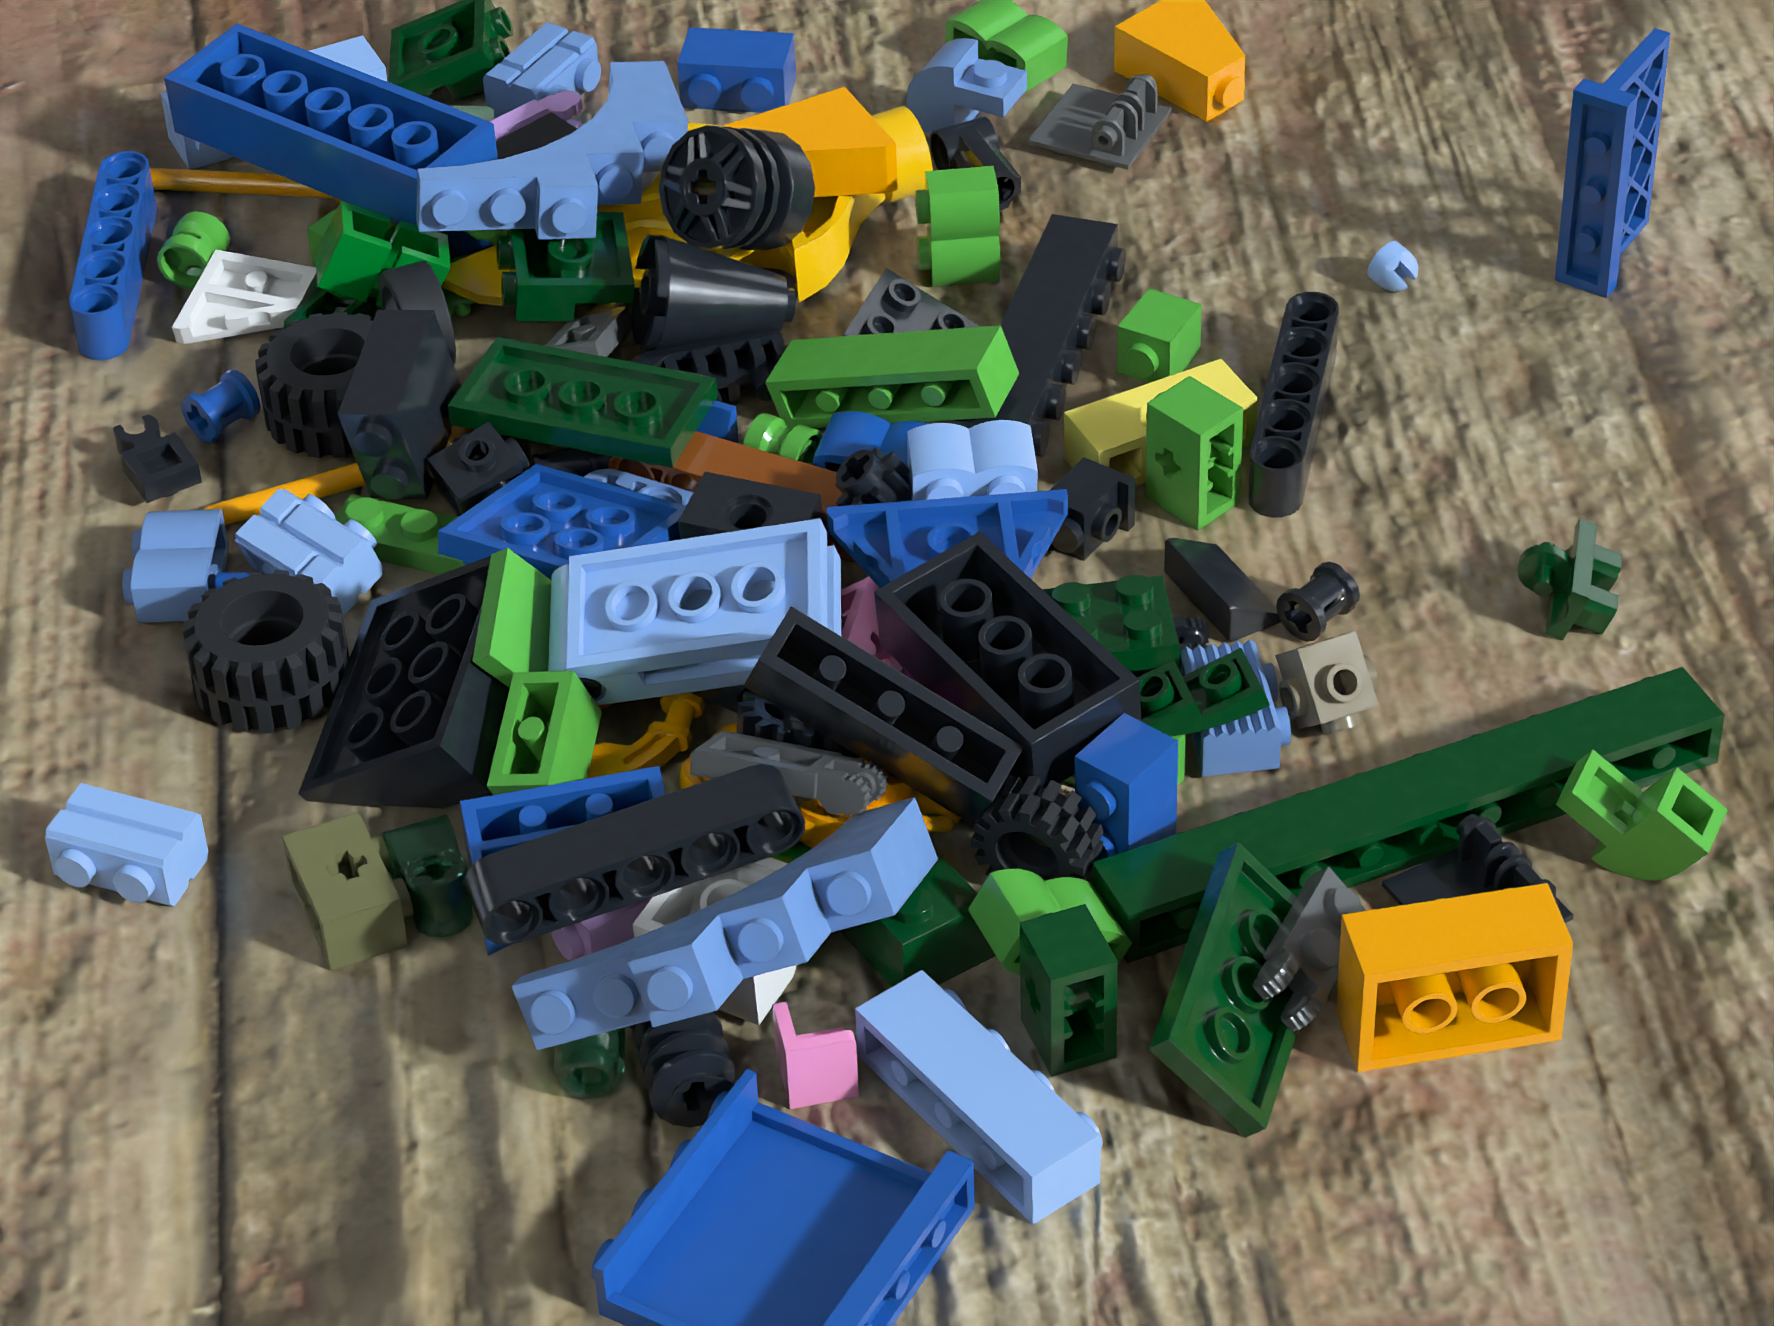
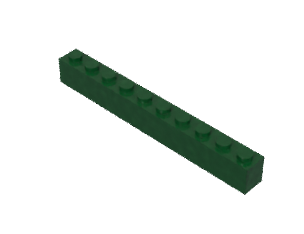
(1413, 806)

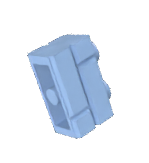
(309, 541)
(126, 845)

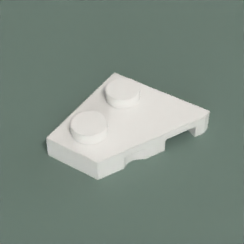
(243, 297)

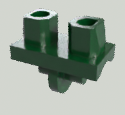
(1575, 581)

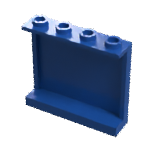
(780, 1227)

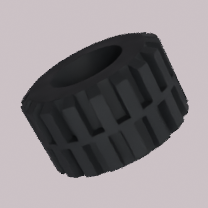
(306, 378)
(266, 650)

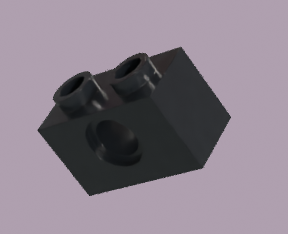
(739, 504)

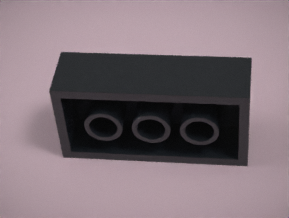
(1005, 655)

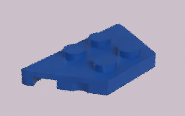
(905, 534)

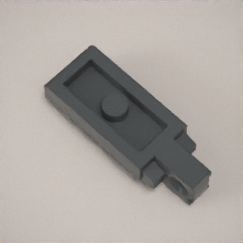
(595, 331)

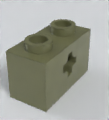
(347, 890)

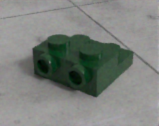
(450, 48)
(556, 273)

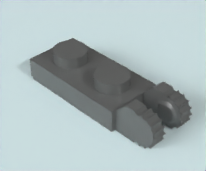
(836, 780)
(1308, 948)

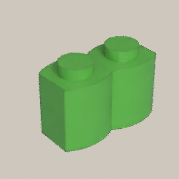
(1012, 38)
(960, 226)
(1021, 895)

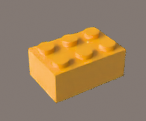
(1453, 977)

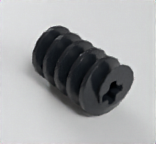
(684, 1067)

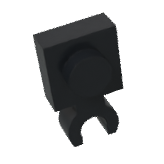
(156, 463)

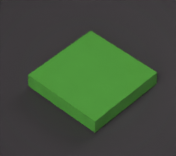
(513, 618)

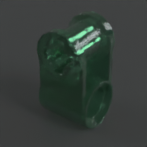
(434, 873)

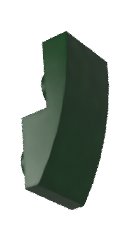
(1201, 698)

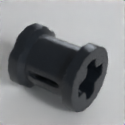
(1317, 601)

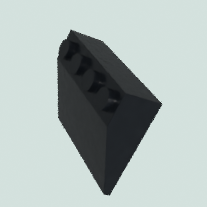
(412, 707)

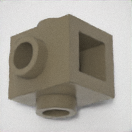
(1328, 683)

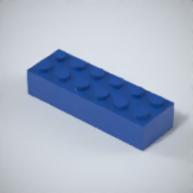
(320, 121)

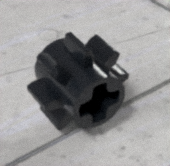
(872, 479)

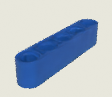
(113, 256)

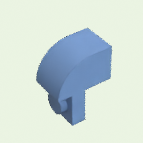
(959, 85)

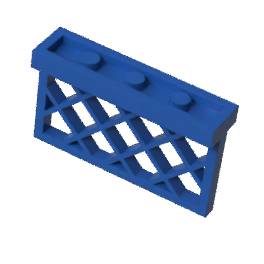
(1611, 166)

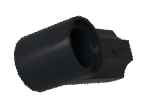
(975, 145)

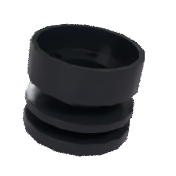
(736, 188)

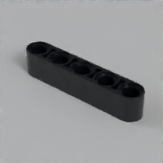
(1293, 405)
(633, 854)

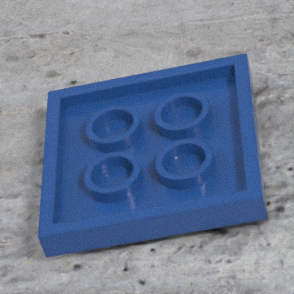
(556, 516)

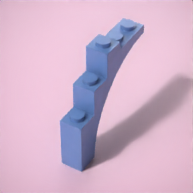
(566, 180)
(773, 924)

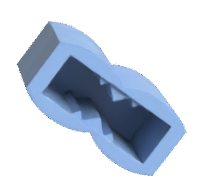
(974, 461)

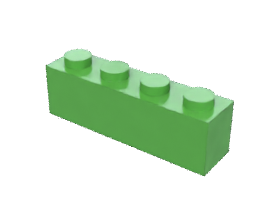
(895, 376)

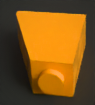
(1185, 53)
(840, 141)

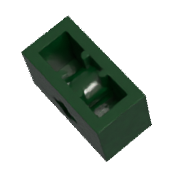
(1068, 990)

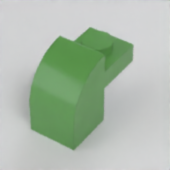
(1641, 831)

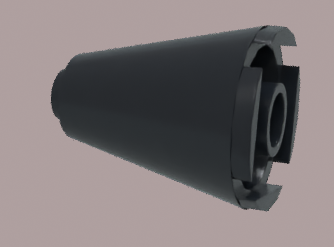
(703, 296)

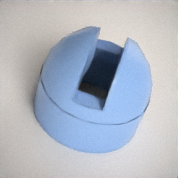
(1392, 266)

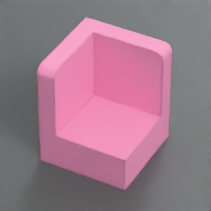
(816, 1064)

